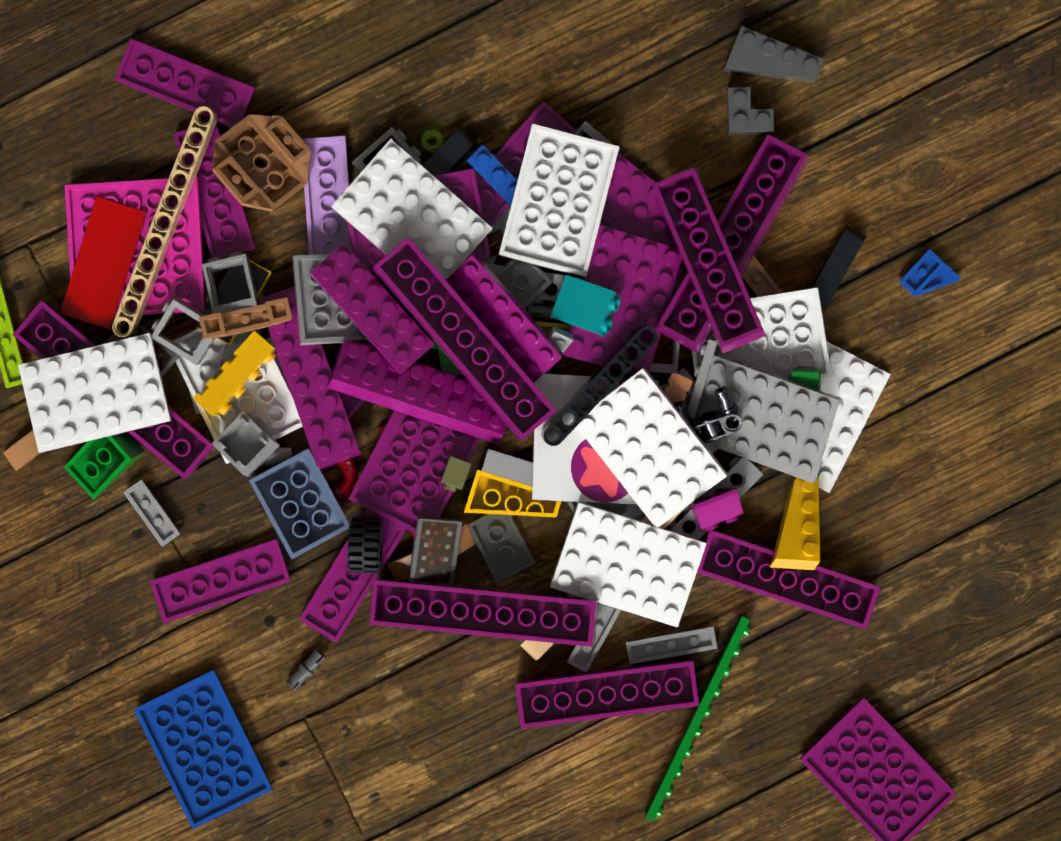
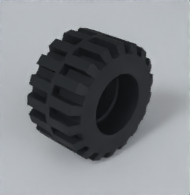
(365, 544)

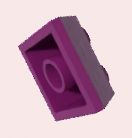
(717, 508)

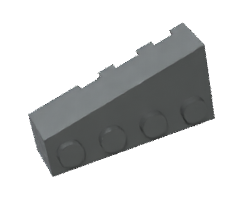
(770, 58)

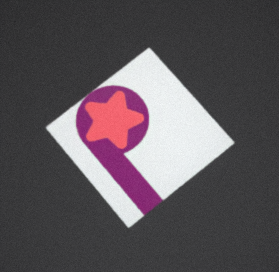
(573, 467)

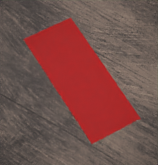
(103, 262)

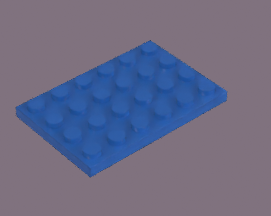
(203, 749)

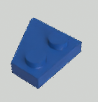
(928, 275)

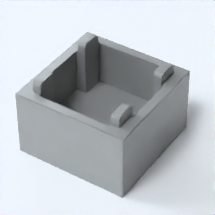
(245, 444)

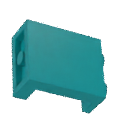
(586, 305)

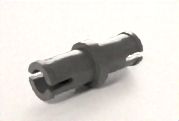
(306, 669)

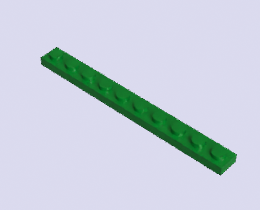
(694, 725)

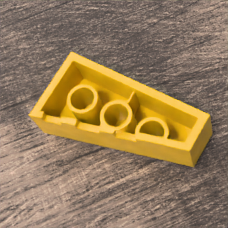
(236, 374)
(507, 497)
(799, 530)

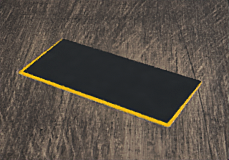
(233, 289)

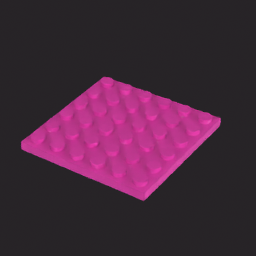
(182, 266)

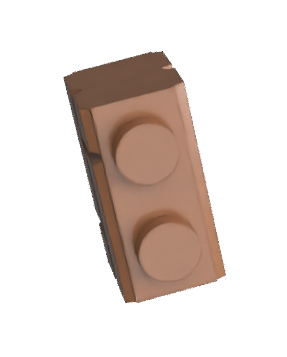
(677, 387)

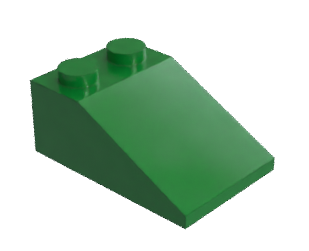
(103, 462)

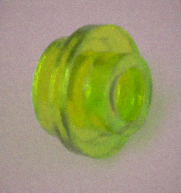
(429, 134)

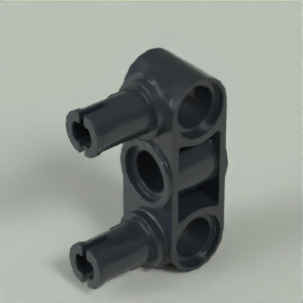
(714, 424)

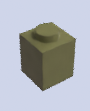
(454, 474)

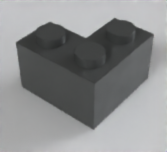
(743, 119)

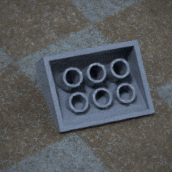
(299, 503)

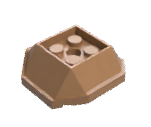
(264, 140)

